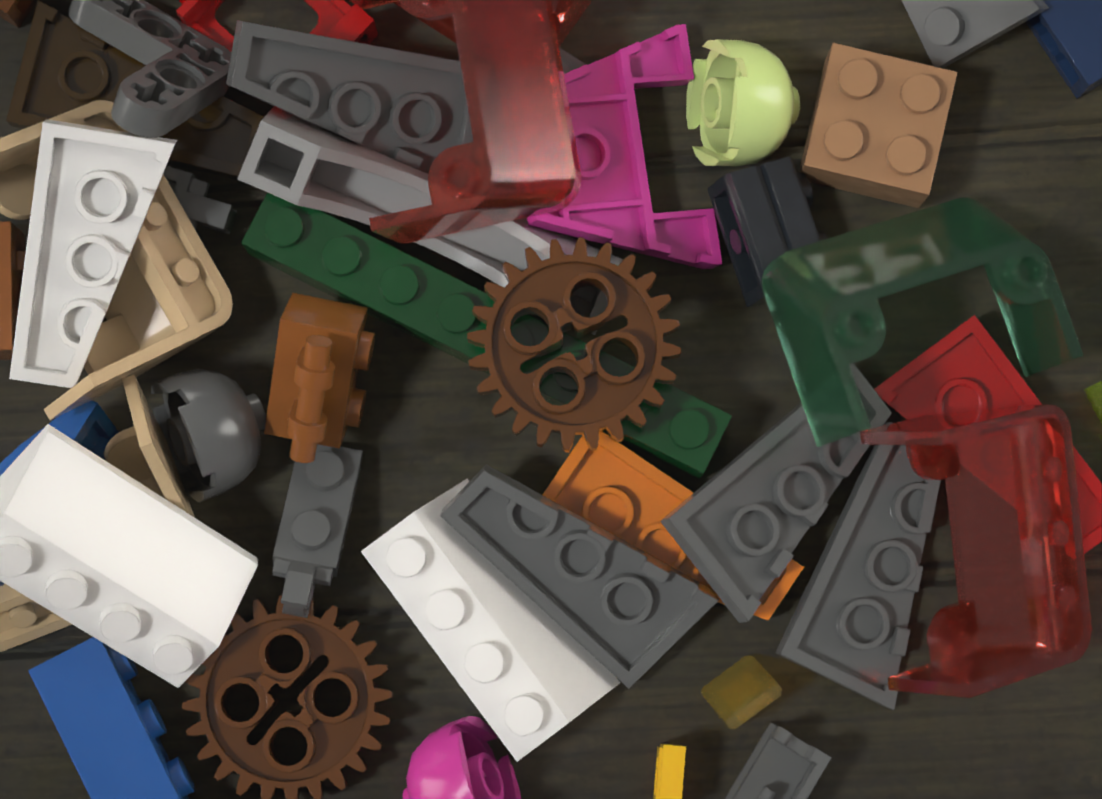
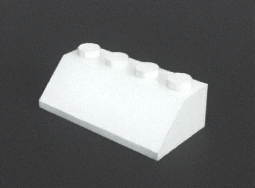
(117, 557)
(487, 632)

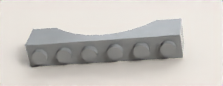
(358, 183)

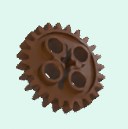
(546, 292)
(331, 740)

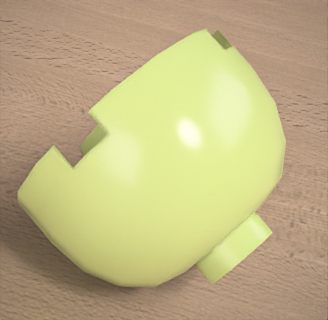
(740, 102)

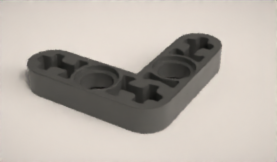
(181, 68)

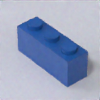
(107, 726)

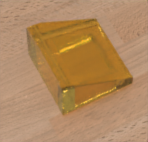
(741, 692)

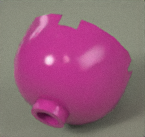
(460, 765)

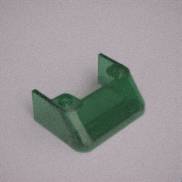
(830, 309)

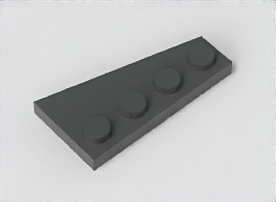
(763, 503)
(586, 579)
(865, 582)

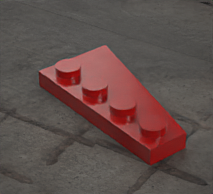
(974, 374)

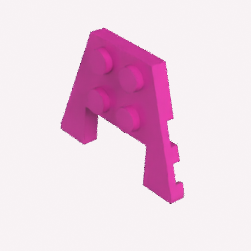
(614, 181)

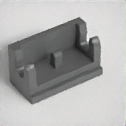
(779, 768)

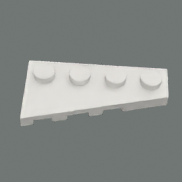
(82, 229)

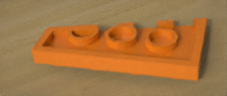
(630, 500)

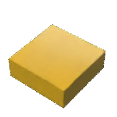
(669, 771)

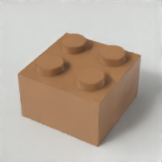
(877, 125)

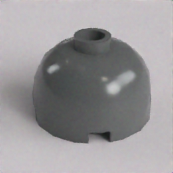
(210, 429)

